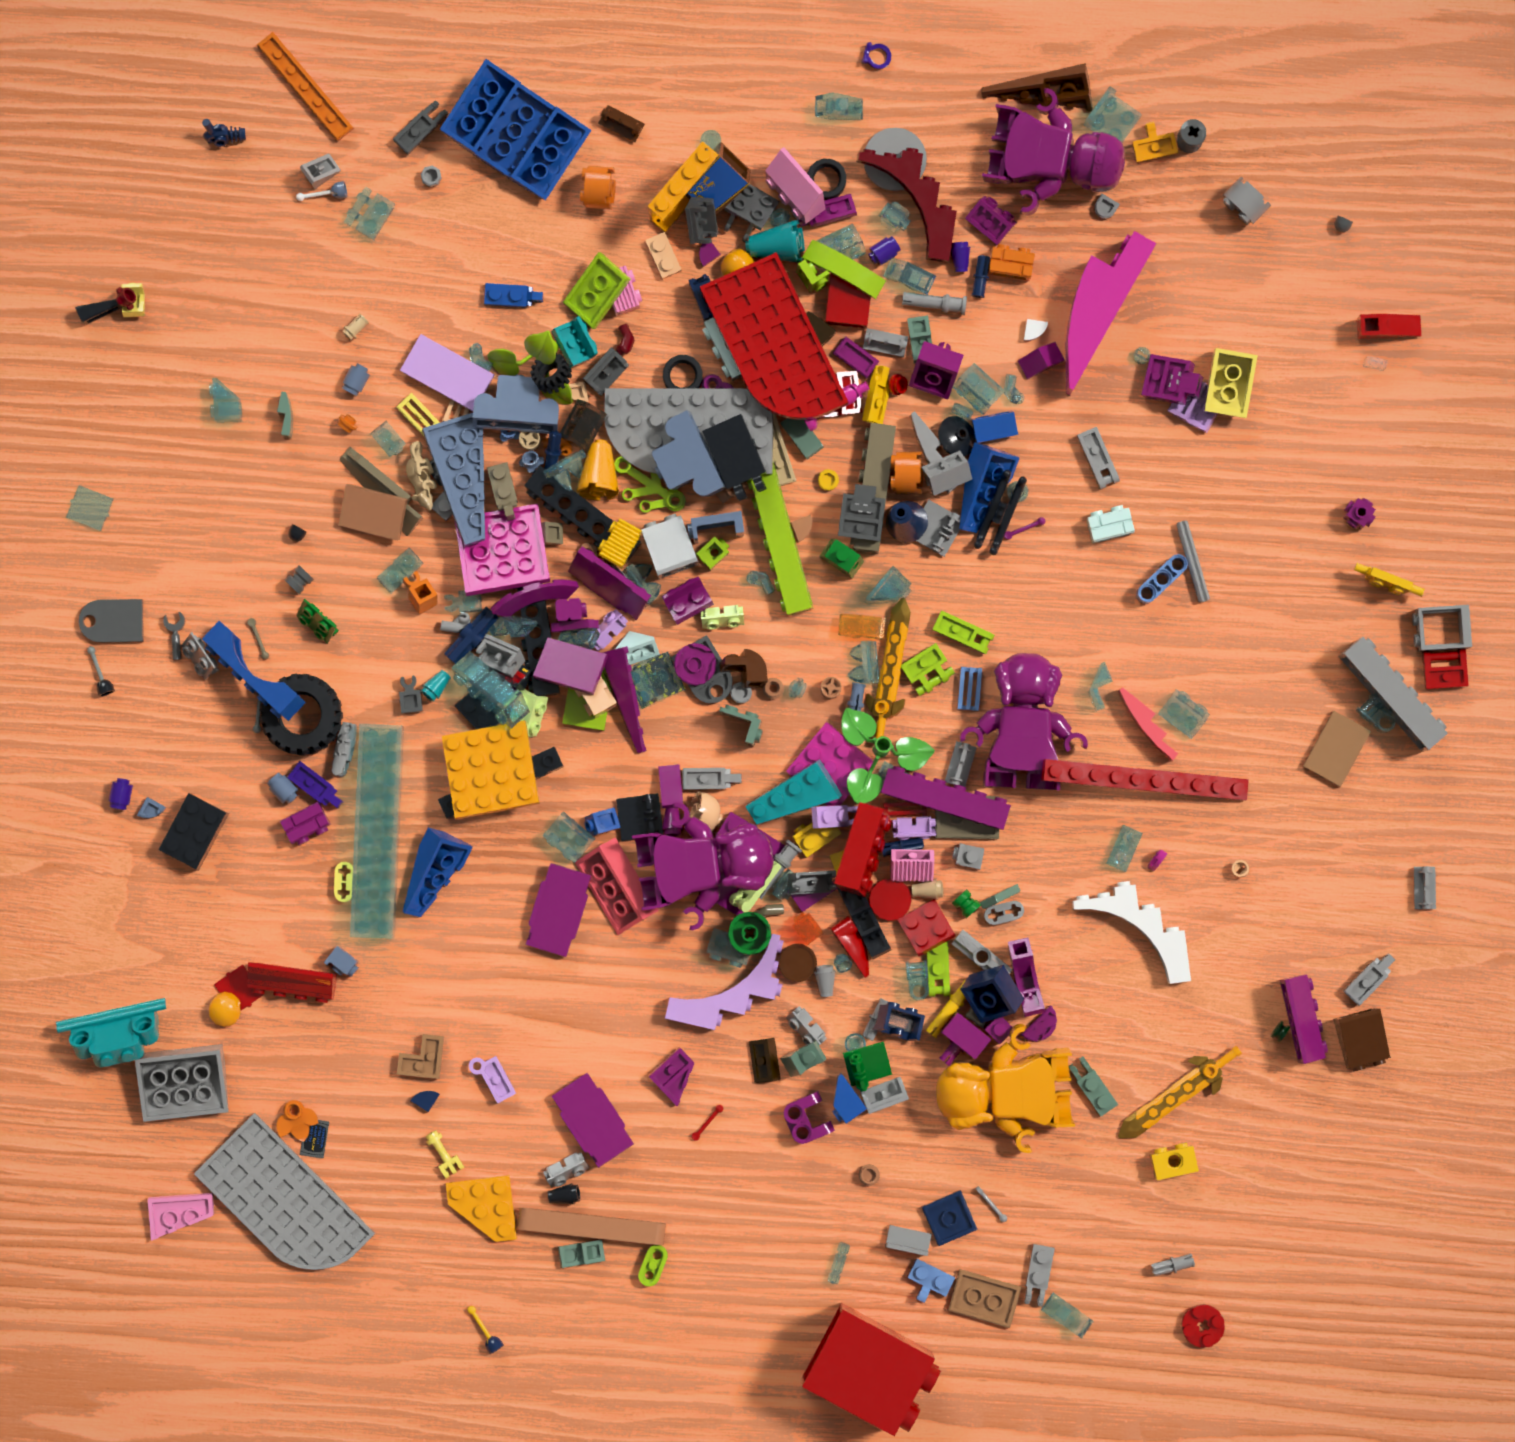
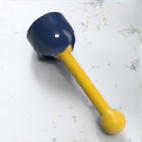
(492, 1343)

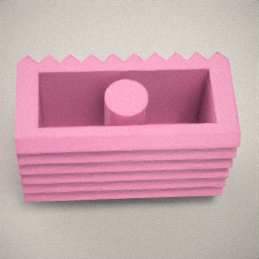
(629, 298)
(912, 865)

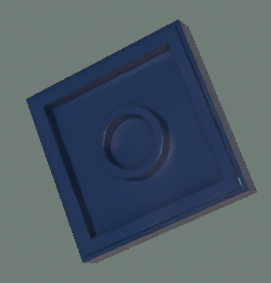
(949, 1218)

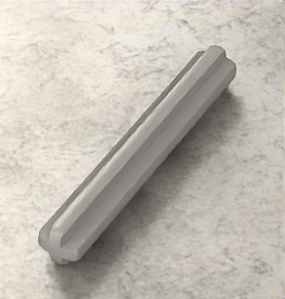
(1193, 561)

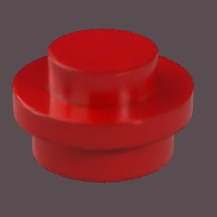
(898, 384)

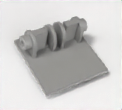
(941, 528)
(194, 650)

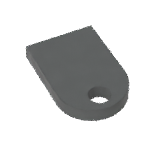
(115, 620)
(723, 679)

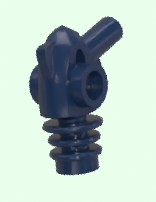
(220, 134)

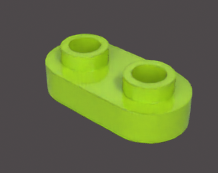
(654, 1265)

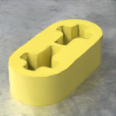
(338, 882)

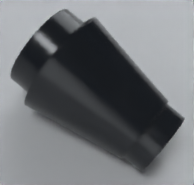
(565, 1195)

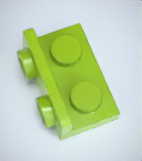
(807, 272)

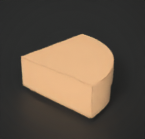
(579, 391)

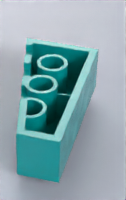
(801, 791)

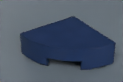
(425, 1099)

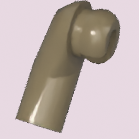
(774, 909)

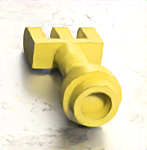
(434, 1138)

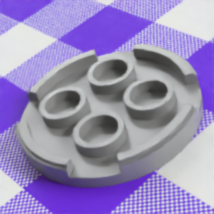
(892, 141)

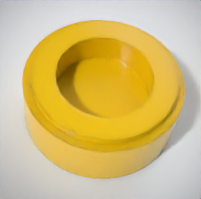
(828, 480)

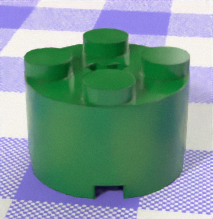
(749, 921)

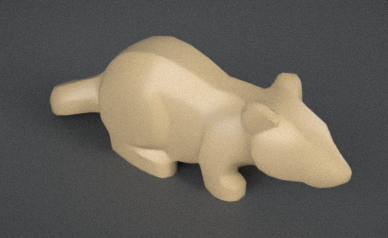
(418, 472)

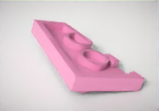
(178, 1211)

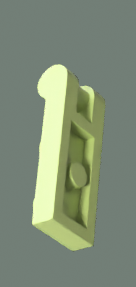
(747, 898)

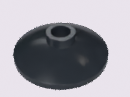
(950, 437)

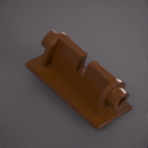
(621, 123)

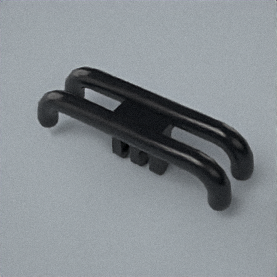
(1000, 512)

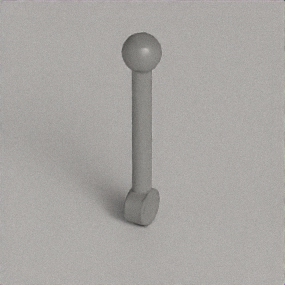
(1002, 1217)

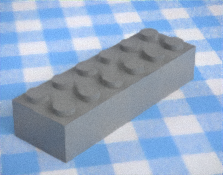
(1395, 696)

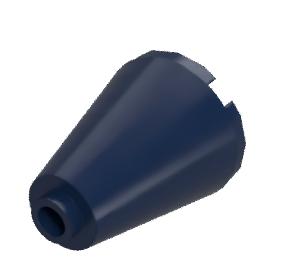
(907, 521)

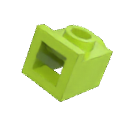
(705, 556)

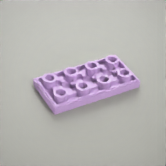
(446, 372)

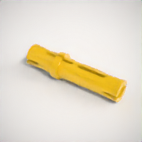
(947, 1012)

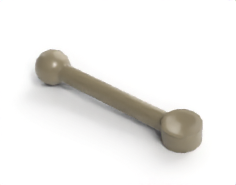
(251, 622)

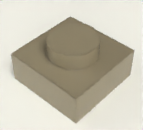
(552, 533)

